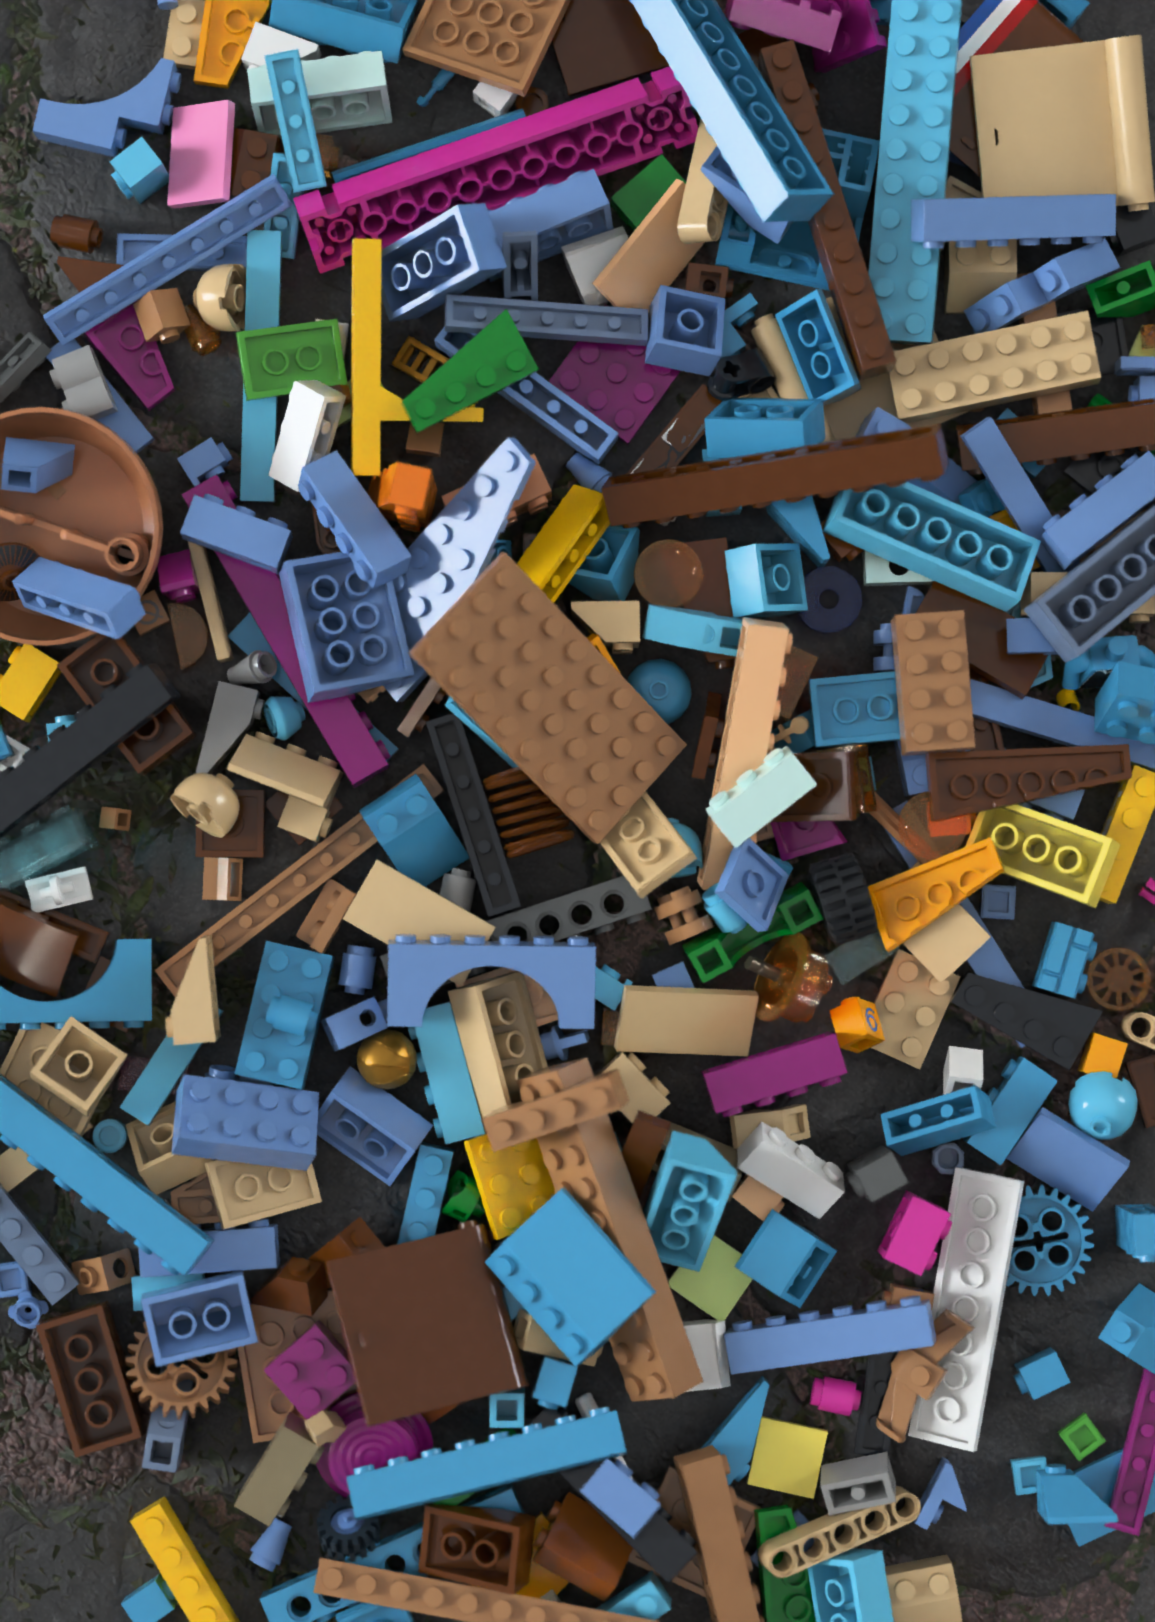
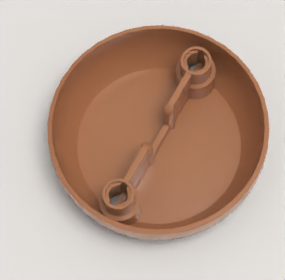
(105, 506)

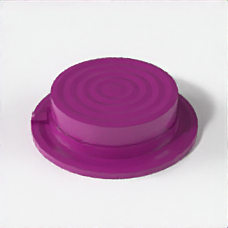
(369, 1445)

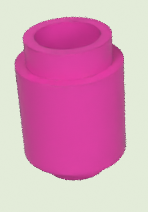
(835, 1395)

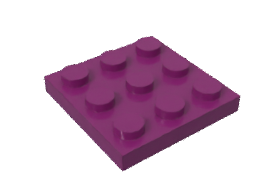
(614, 384)

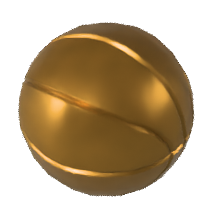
(387, 1059)

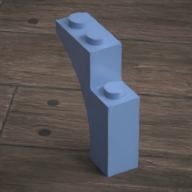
(100, 124)
(1043, 286)

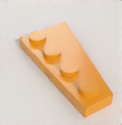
(928, 891)

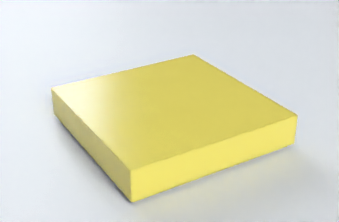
(787, 1457)

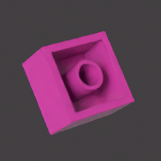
(915, 1233)

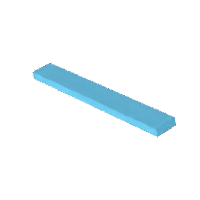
(260, 415)

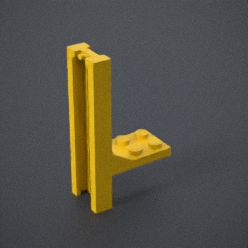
(368, 398)

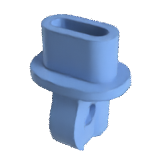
(556, 1043)

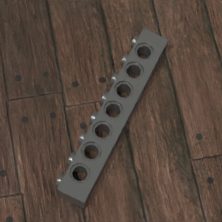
(562, 907)

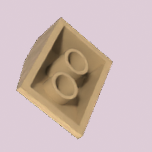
(195, 1008)
(924, 1591)

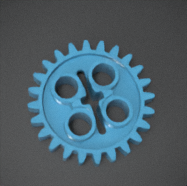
(1045, 1271)

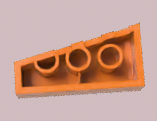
(405, 495)

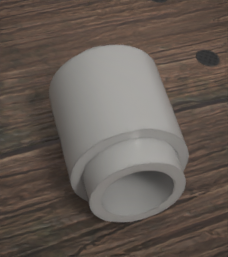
(459, 888)

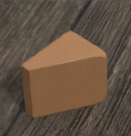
(426, 442)

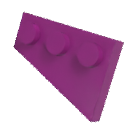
(805, 837)

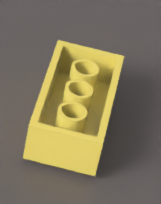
(1048, 851)

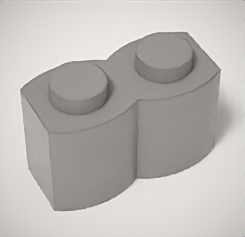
(83, 383)

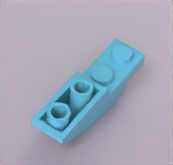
(693, 629)

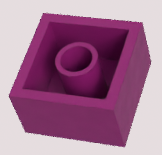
(312, 1370)

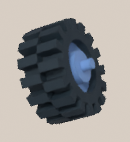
(343, 1533)

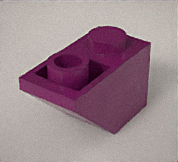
(178, 576)

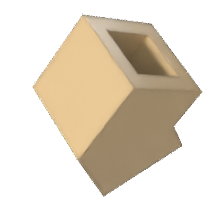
(324, 1427)

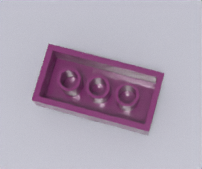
(774, 1072)

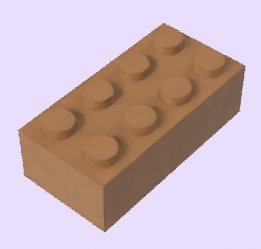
(932, 682)

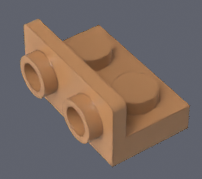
(326, 916)

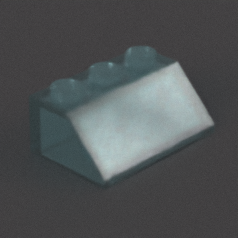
(44, 847)

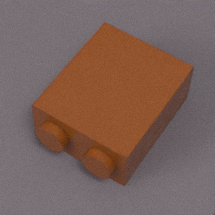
(582, 1547)

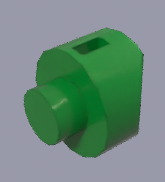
(463, 1198)

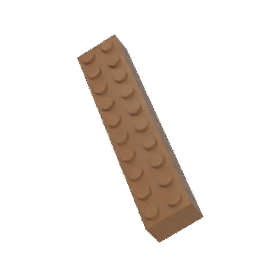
(590, 1165)

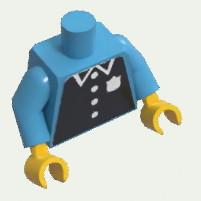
(1096, 664)

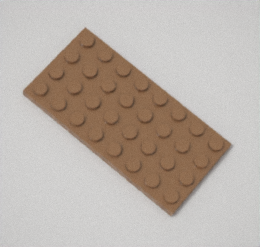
(548, 698)

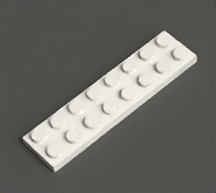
(972, 1286)

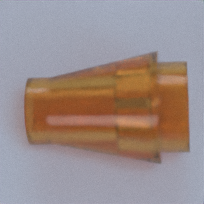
(200, 335)

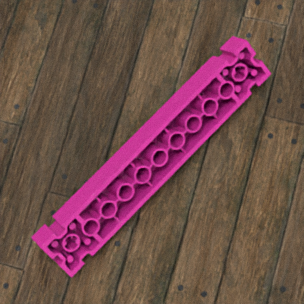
(499, 164)

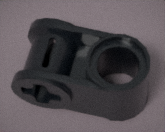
(741, 375)

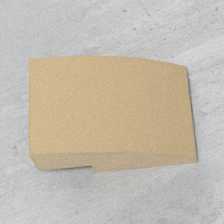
(947, 941)

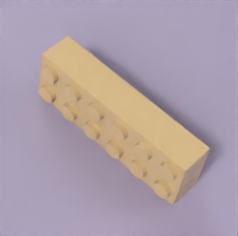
(994, 367)

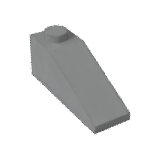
(229, 721)

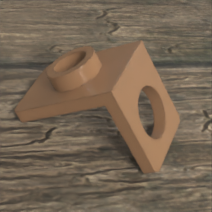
(98, 1274)

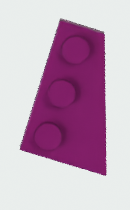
(131, 357)

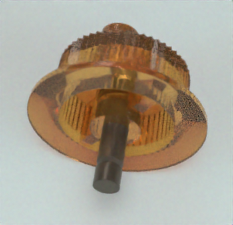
(790, 980)

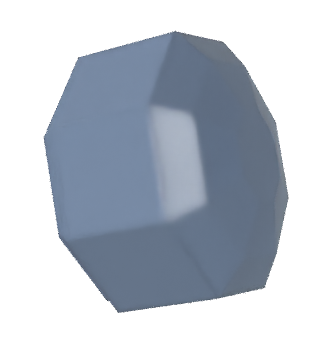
(947, 1157)

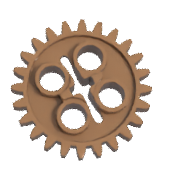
(163, 1388)

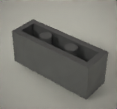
(875, 1174)

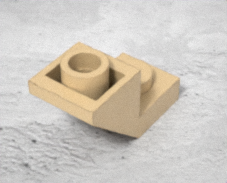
(789, 1119)

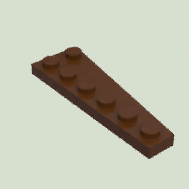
(993, 779)

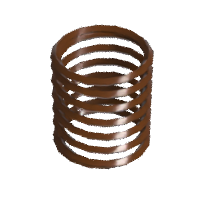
(535, 841)

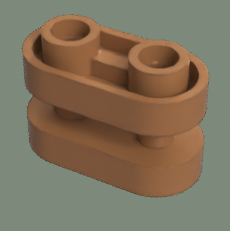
(672, 906)

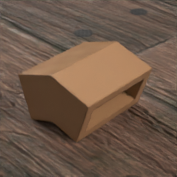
(222, 879)

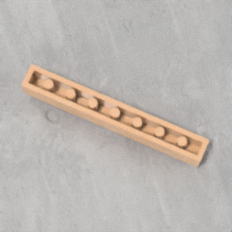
(747, 725)

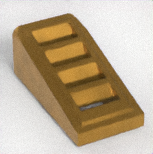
(407, 351)

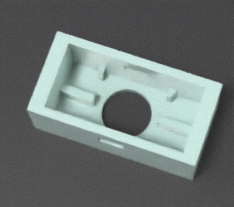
(877, 573)

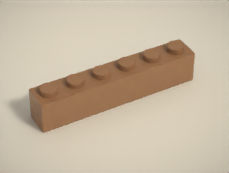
(718, 1536)

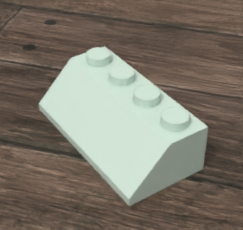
(340, 90)

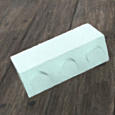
(760, 796)

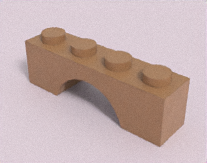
(556, 1111)

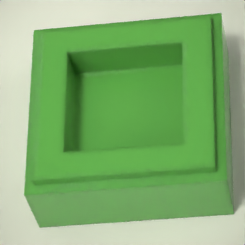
(1081, 1436)

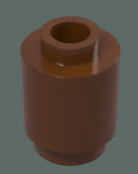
(76, 233)

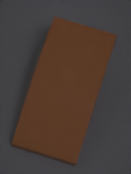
(33, 947)

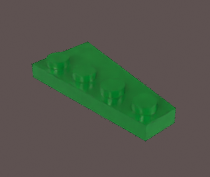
(787, 1597)

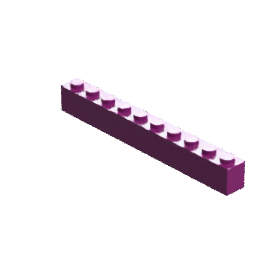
(263, 595)

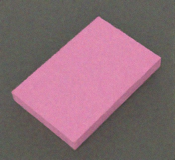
(201, 154)

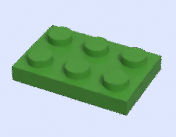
(290, 353)

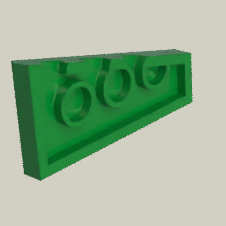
(478, 370)

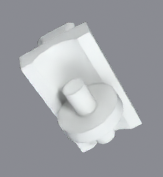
(59, 889)

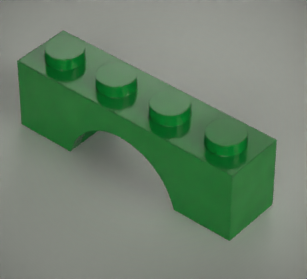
(718, 951)

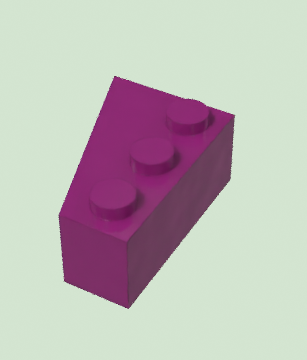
(798, 20)

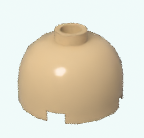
(222, 297)
(208, 801)

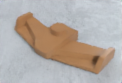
(916, 1374)

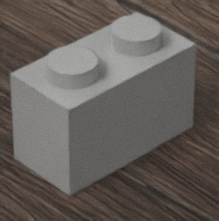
(858, 1483)

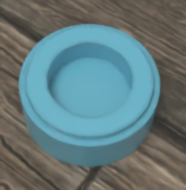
(110, 1135)

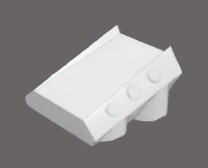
(587, 260)
(710, 1352)

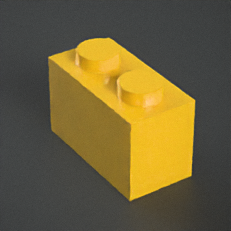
(27, 681)

